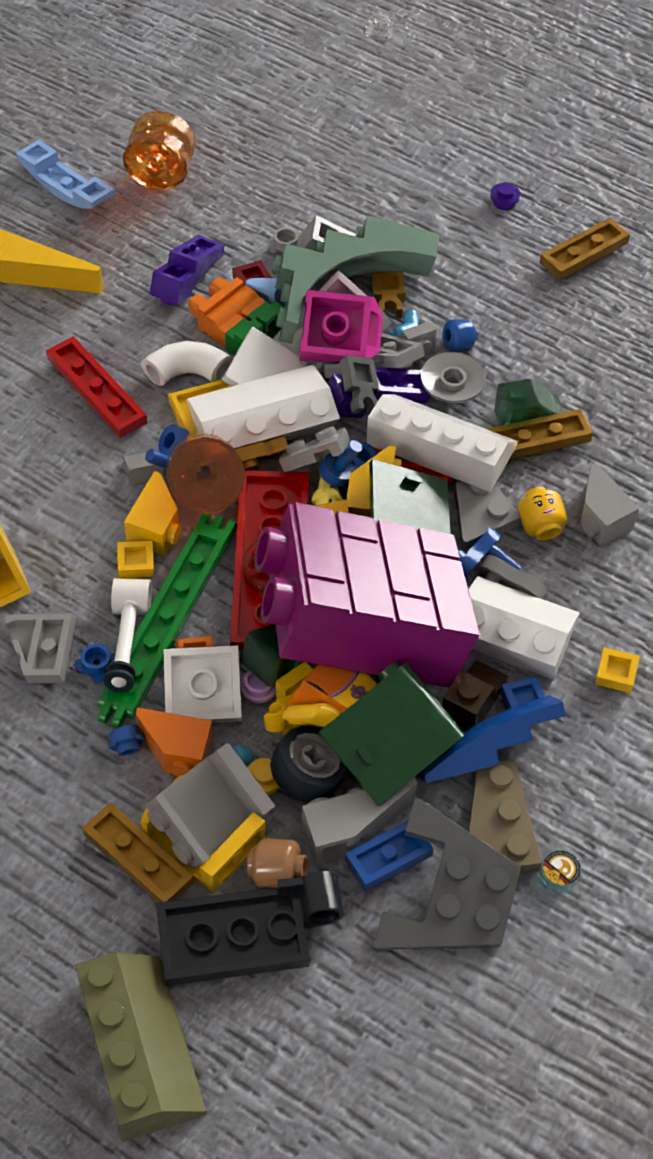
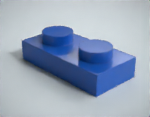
(386, 856)

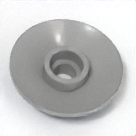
(453, 377)

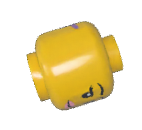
(542, 513)

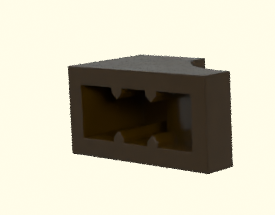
(473, 694)

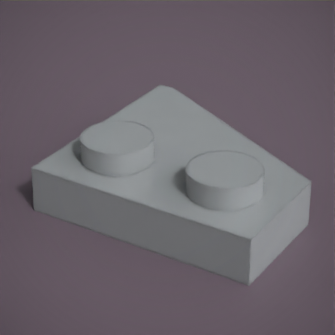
(397, 352)
(303, 454)
(481, 510)
(42, 644)

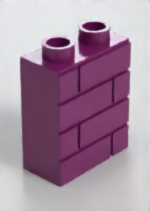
(366, 594)

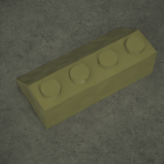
(139, 1043)

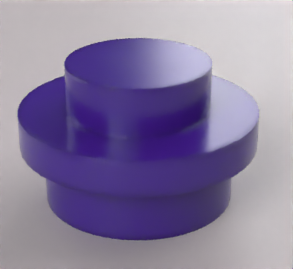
(505, 195)

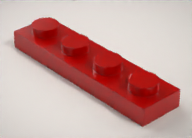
(97, 387)

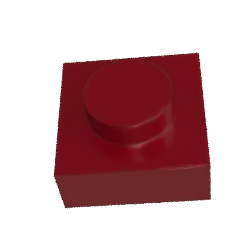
(251, 270)

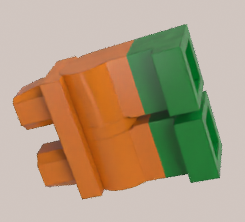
(233, 312)

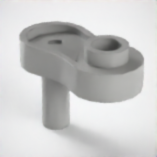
(505, 574)

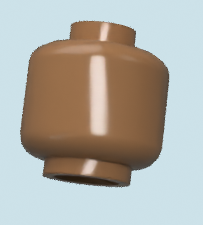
(276, 860)

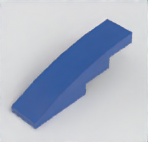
(479, 744)

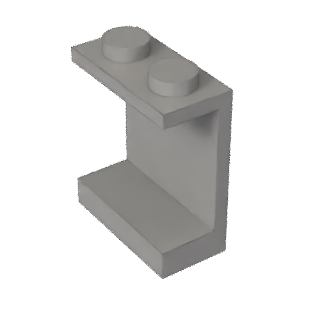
(207, 805)

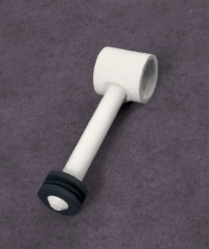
(129, 600)

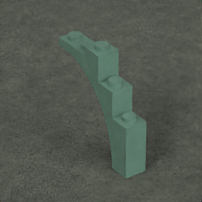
(375, 247)

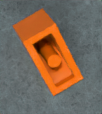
(175, 739)

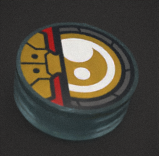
(560, 871)

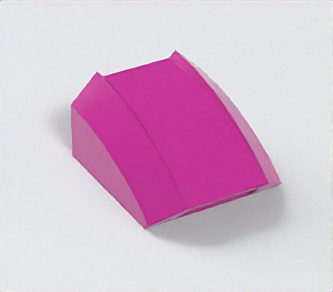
(340, 327)

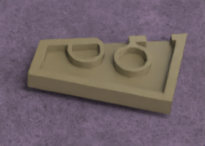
(502, 815)

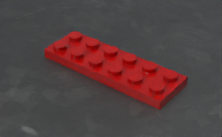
(259, 506)

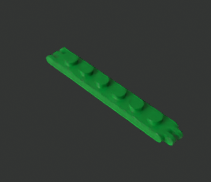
(168, 615)

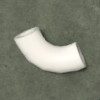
(186, 358)

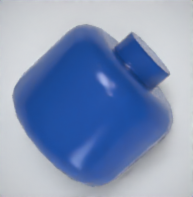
(459, 335)

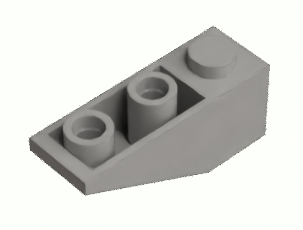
(350, 820)

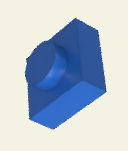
(521, 691)

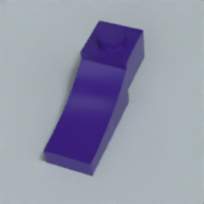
(184, 268)
(390, 381)

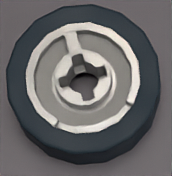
(306, 765)

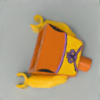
(320, 698)

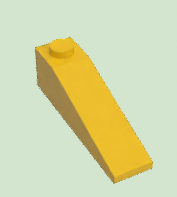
(41, 266)

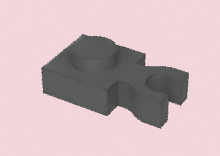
(361, 379)

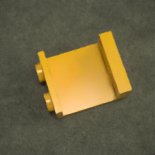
(225, 859)

